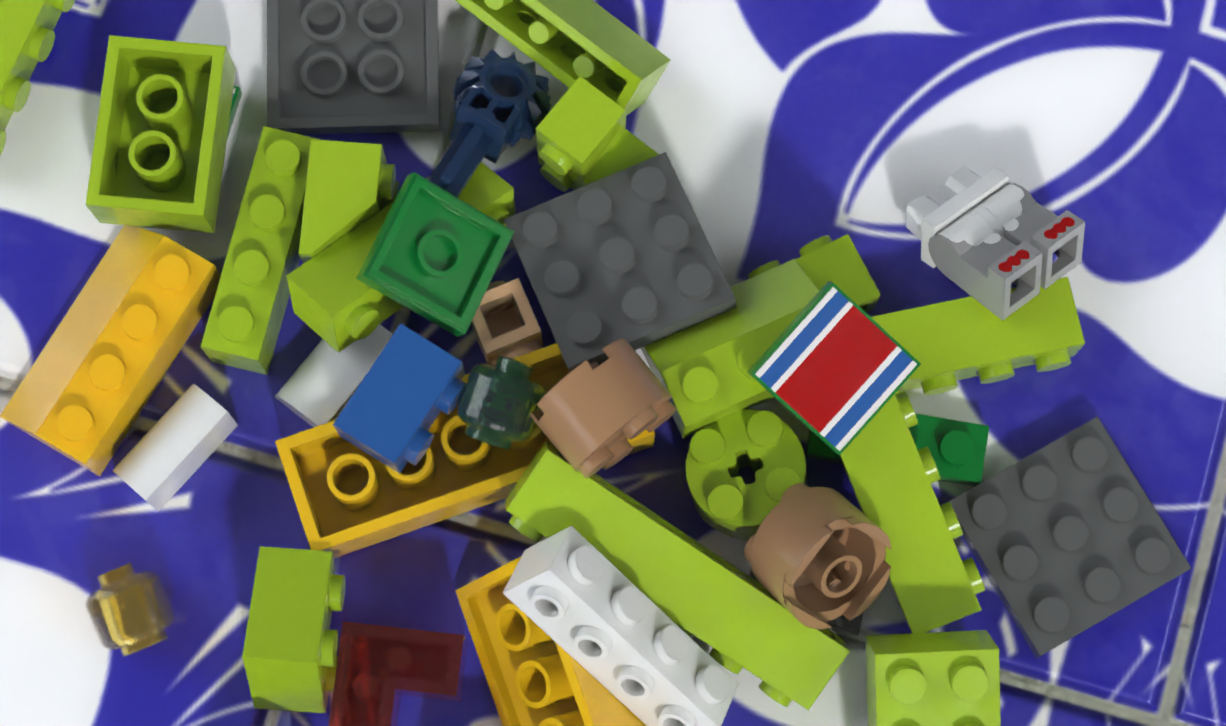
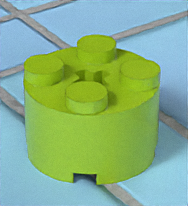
(736, 442)

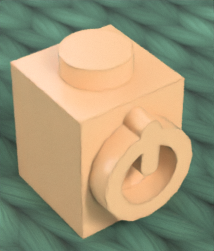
(506, 322)

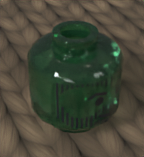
(500, 402)

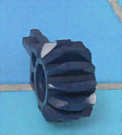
(494, 108)

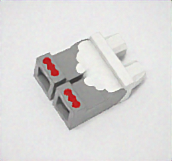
(994, 237)

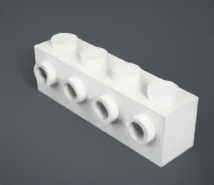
(619, 634)

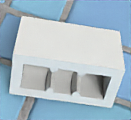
(330, 378)
(176, 447)

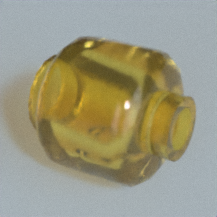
(130, 609)

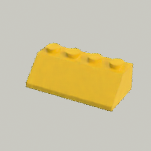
(113, 347)
(526, 669)

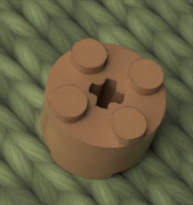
(602, 407)
(819, 556)

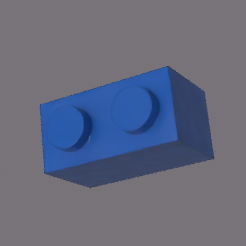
(402, 399)

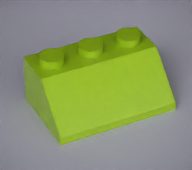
(710, 361)

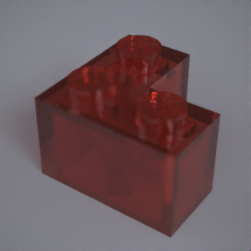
(386, 662)

